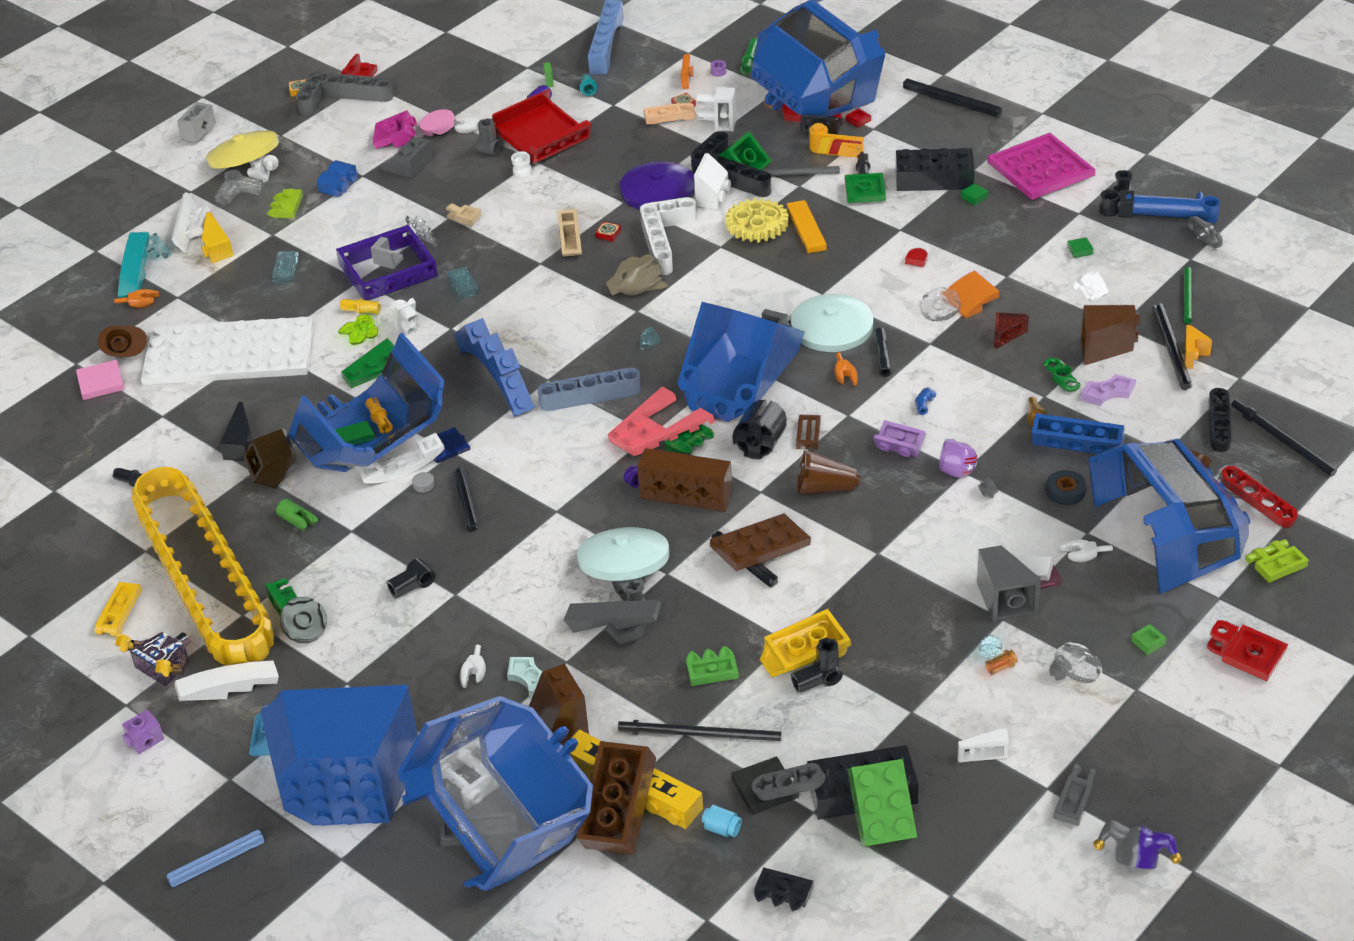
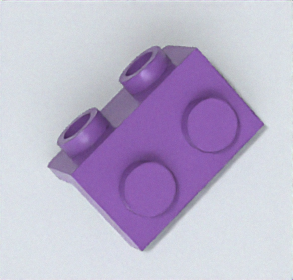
(899, 438)

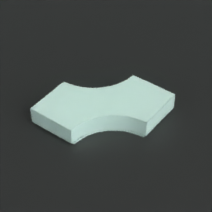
(525, 672)

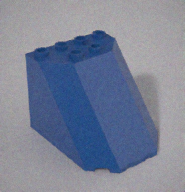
(734, 360)

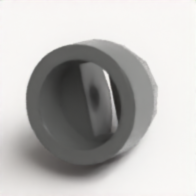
(1056, 672)

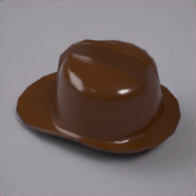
(122, 341)

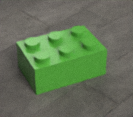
(882, 802)

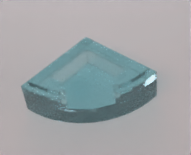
(649, 338)

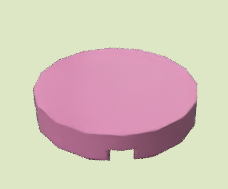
(437, 122)

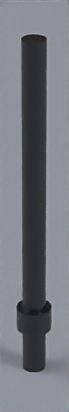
(1252, 415)

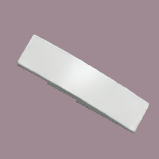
(217, 682)

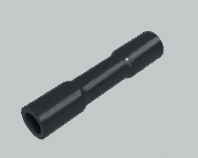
(883, 358)

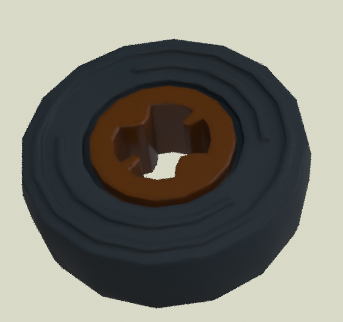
(1058, 493)

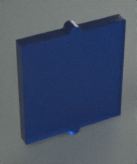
(453, 443)

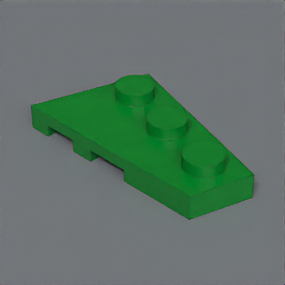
(368, 365)

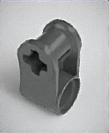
(629, 589)

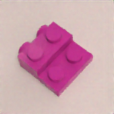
(395, 130)

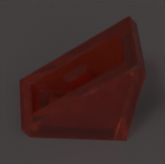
(1009, 327)

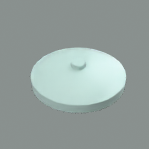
(833, 322)
(623, 554)

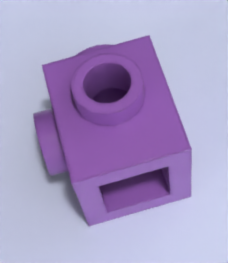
(142, 732)

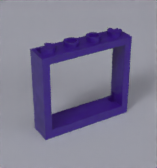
(392, 282)

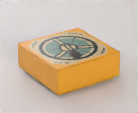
(295, 86)

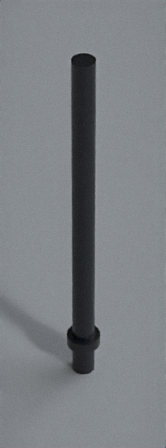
(637, 726)

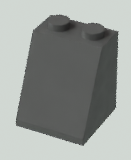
(1007, 584)

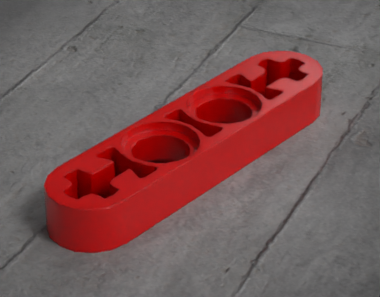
(1261, 493)

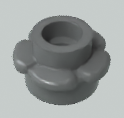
(987, 487)

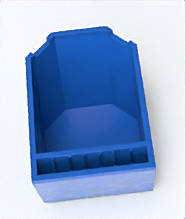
(340, 751)

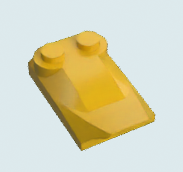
(797, 643)

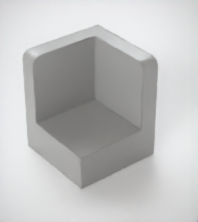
(383, 255)

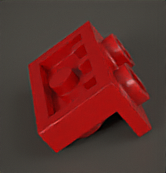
(357, 68)

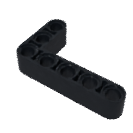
(741, 175)

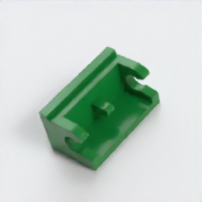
(278, 597)

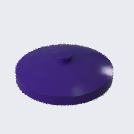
(656, 183)

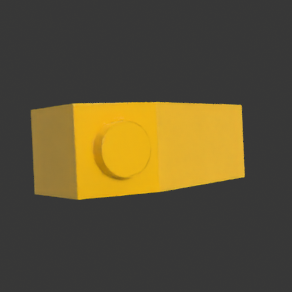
(215, 241)

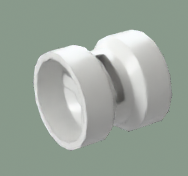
(521, 164)

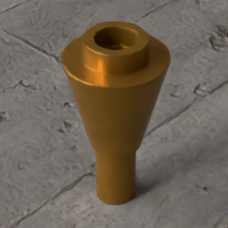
(1034, 408)

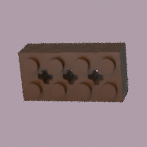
(685, 479)
(618, 797)

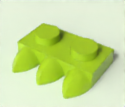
(286, 204)

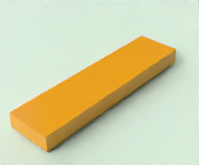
(806, 226)

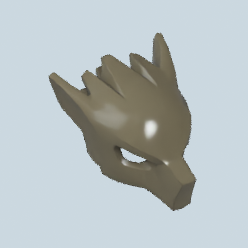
(640, 277)

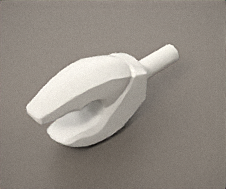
(466, 124)
(1083, 550)
(473, 665)

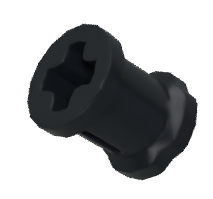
(1123, 180)

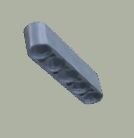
(589, 389)

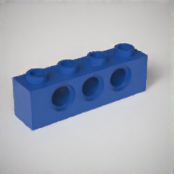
(1076, 434)

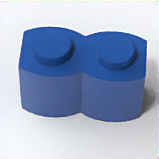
(337, 178)

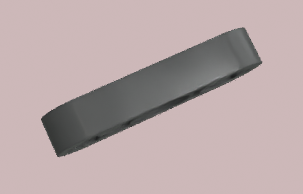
(806, 778)

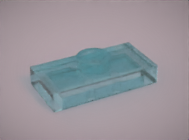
(285, 266)
(463, 282)

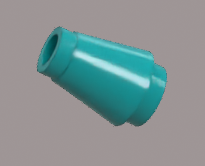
(588, 85)

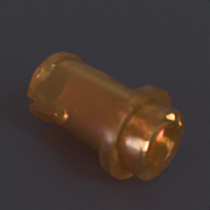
(1002, 661)

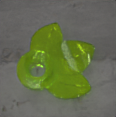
(359, 330)

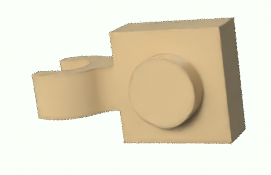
(466, 215)

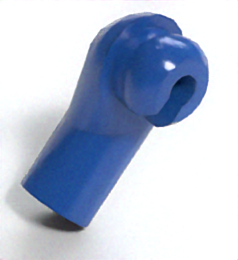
(921, 399)

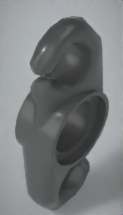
(1209, 237)

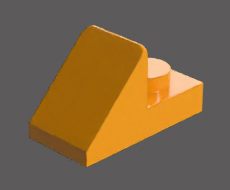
(1195, 345)

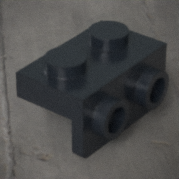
(832, 123)

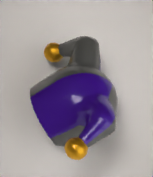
(1137, 844)

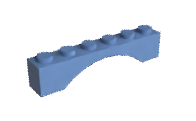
(601, 46)

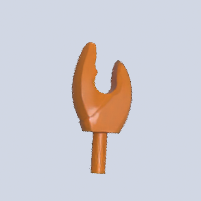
(139, 298)
(844, 368)

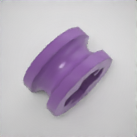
(718, 68)

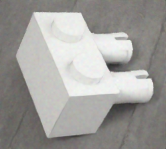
(724, 108)

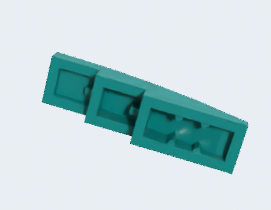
(133, 263)

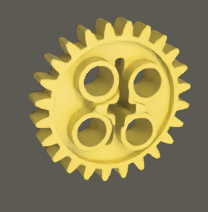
(756, 220)

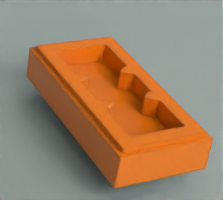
(686, 71)

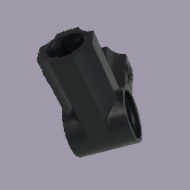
(824, 668)

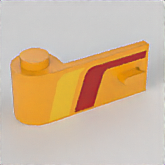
(834, 144)

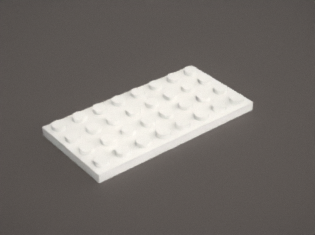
(228, 350)

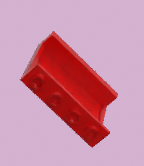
(539, 127)

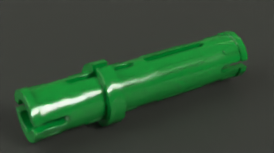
(747, 59)

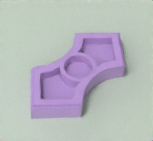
(1115, 387)

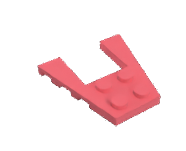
(640, 432)

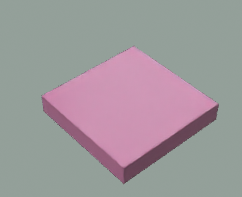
(100, 379)

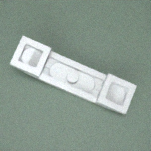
(403, 464)

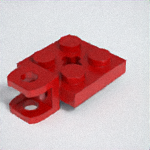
(1238, 645)

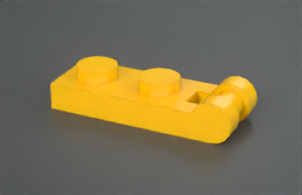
(118, 608)

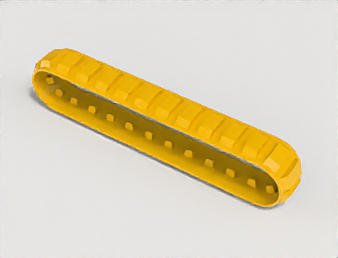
(172, 482)

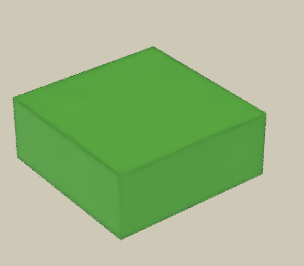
(548, 74)
(1148, 639)

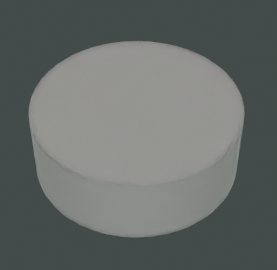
(423, 482)

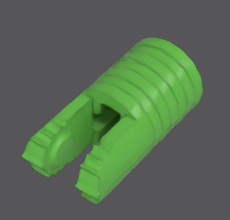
(295, 514)

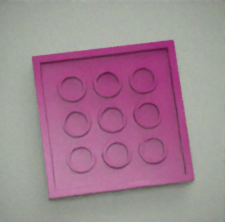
(1041, 166)

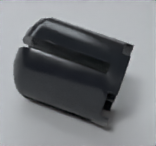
(760, 429)

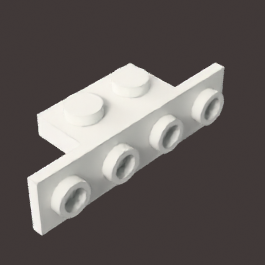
(189, 222)

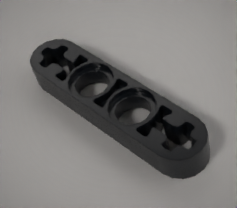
(1219, 419)

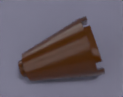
(825, 475)

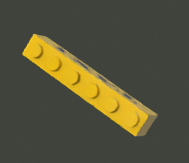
(666, 795)

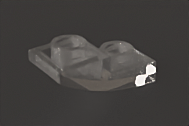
(421, 230)

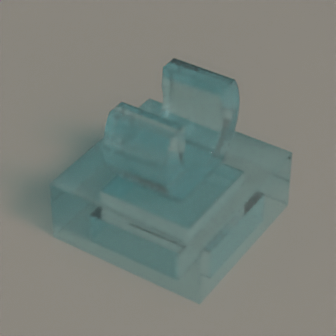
(159, 247)

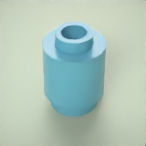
(721, 821)

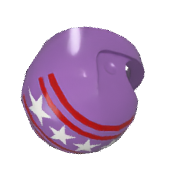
(957, 458)

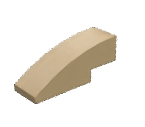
(569, 232)

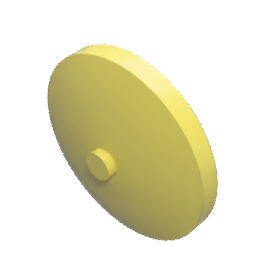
(242, 149)

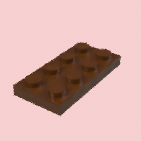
(760, 542)

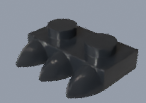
(783, 888)

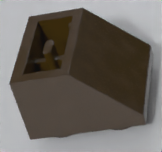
(270, 458)

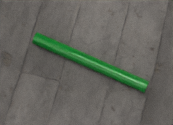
(1187, 295)

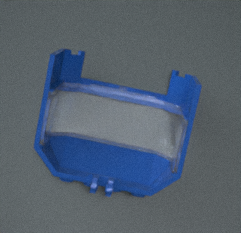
(499, 785)

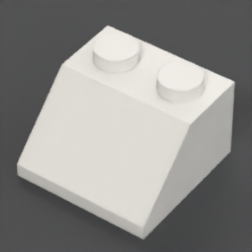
(710, 183)

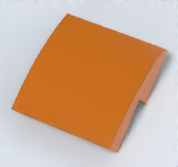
(973, 293)

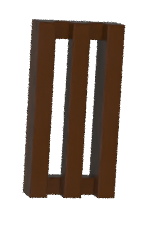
(807, 443)

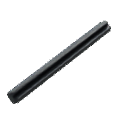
(952, 97)
(1172, 346)

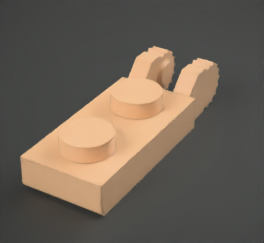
(670, 113)

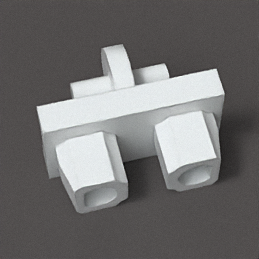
(262, 166)
(405, 316)

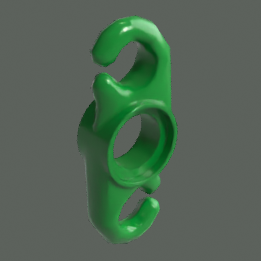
(1062, 381)

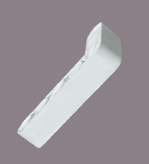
(660, 215)

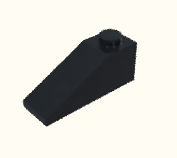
(237, 435)

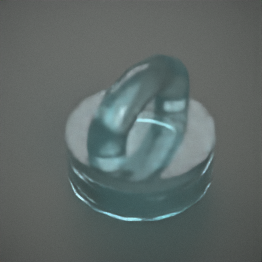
(990, 647)

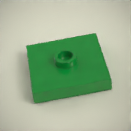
(865, 187)

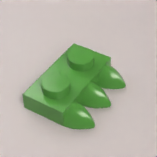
(711, 667)

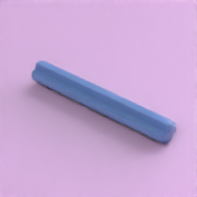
(215, 858)

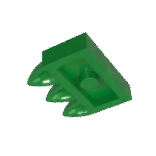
(687, 441)

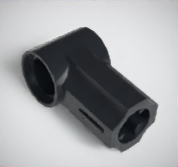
(415, 575)

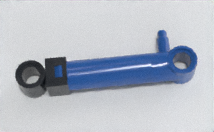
(1127, 204)

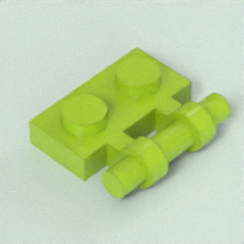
(1279, 564)

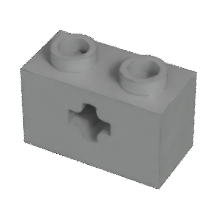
(196, 122)

